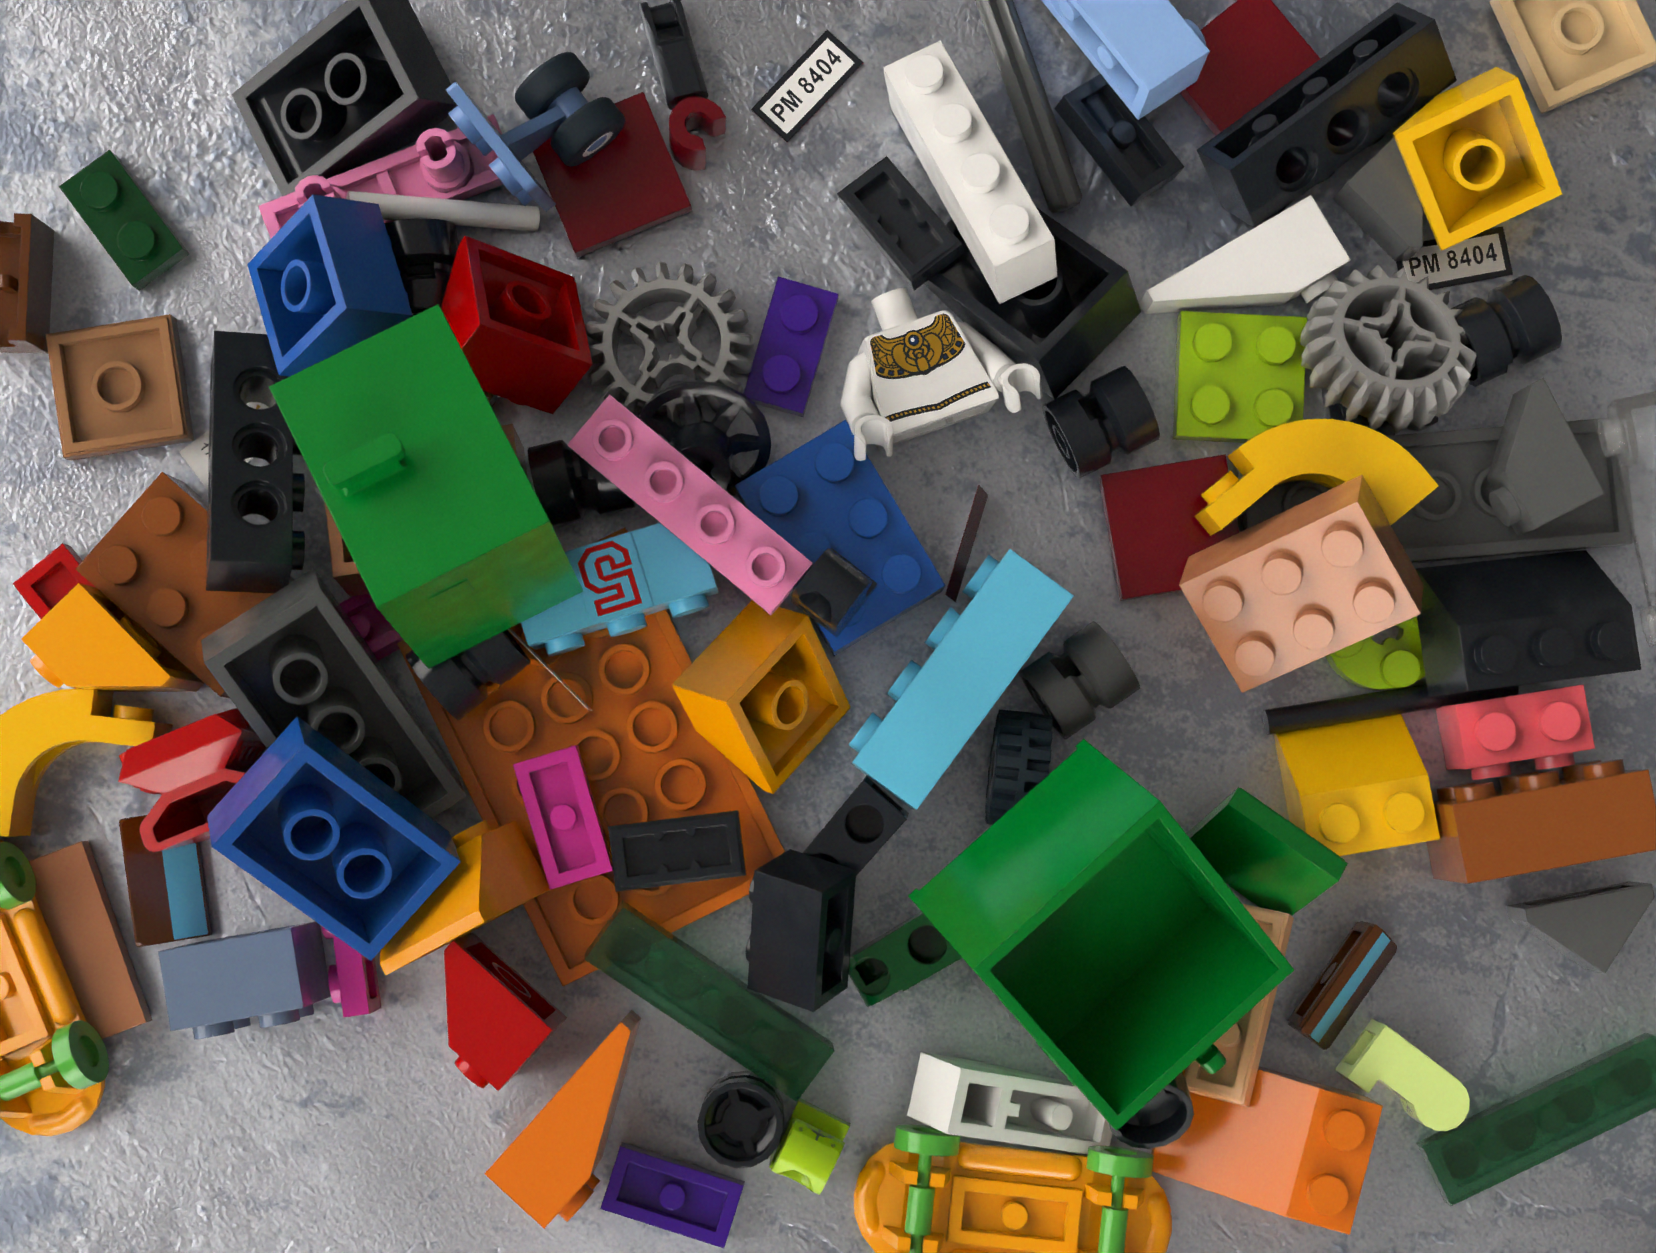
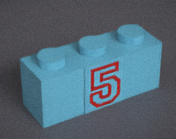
(621, 585)

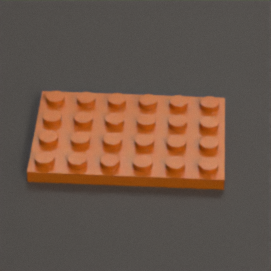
(638, 760)

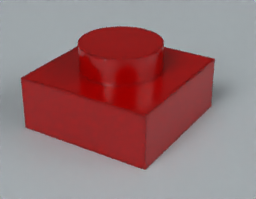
(51, 579)

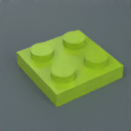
(1236, 375)

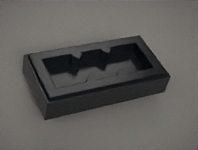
(900, 223)
(677, 850)

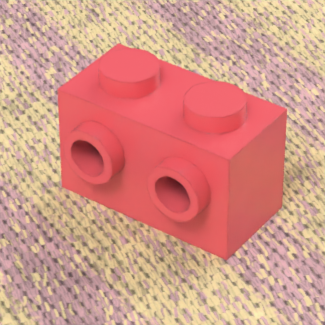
(1516, 728)

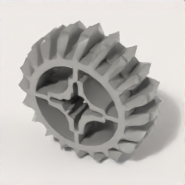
(680, 323)
(1395, 323)

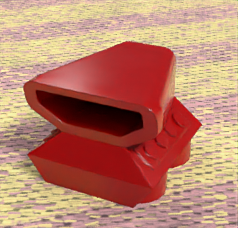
(192, 773)

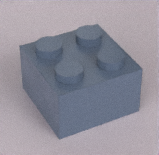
(243, 976)

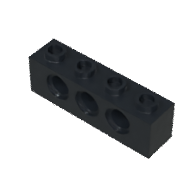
(1327, 114)
(238, 552)

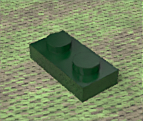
(124, 220)

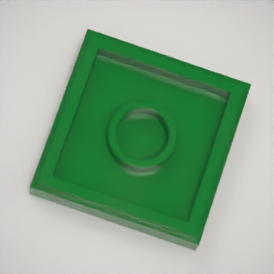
(1265, 854)

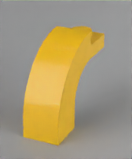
(1319, 453)
(48, 726)

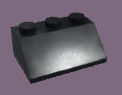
(1522, 623)

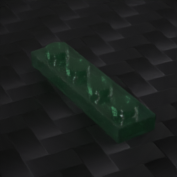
(709, 1001)
(1543, 1120)

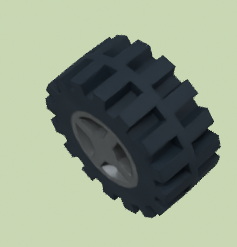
(1017, 759)

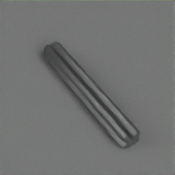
(1030, 104)

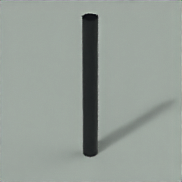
(1367, 707)

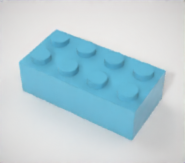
(962, 678)

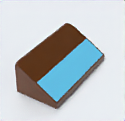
(164, 889)
(1343, 984)

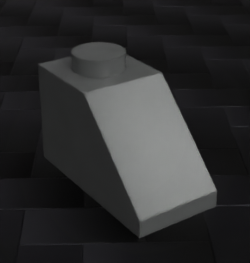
(1538, 464)

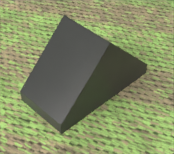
(1386, 203)
(1587, 923)

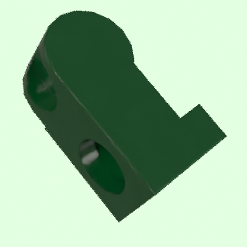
(900, 959)

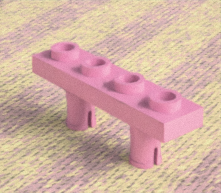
(435, 167)
(690, 504)

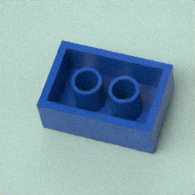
(833, 501)
(332, 839)

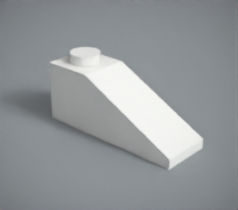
(1263, 267)
(1004, 1105)

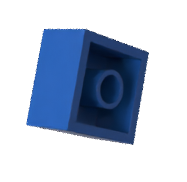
(327, 282)

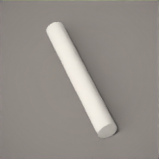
(455, 211)

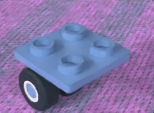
(555, 110)

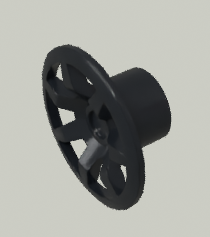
(706, 441)

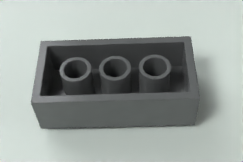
(310, 662)

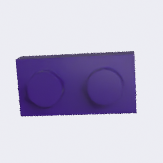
(790, 346)
(672, 1195)

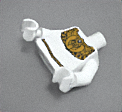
(925, 376)

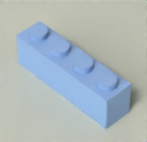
(1136, 46)

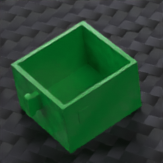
(426, 488)
(1104, 933)

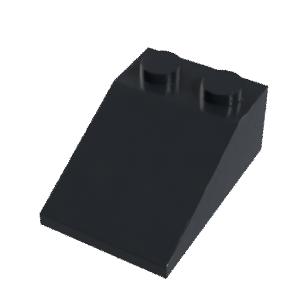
(346, 93)
(1054, 325)

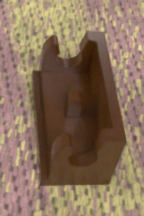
(25, 284)

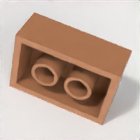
(1302, 584)

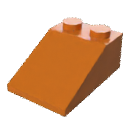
(1289, 1152)
(555, 1156)

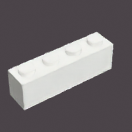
(971, 172)

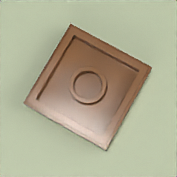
(119, 387)

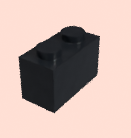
(800, 929)

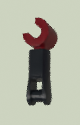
(681, 84)

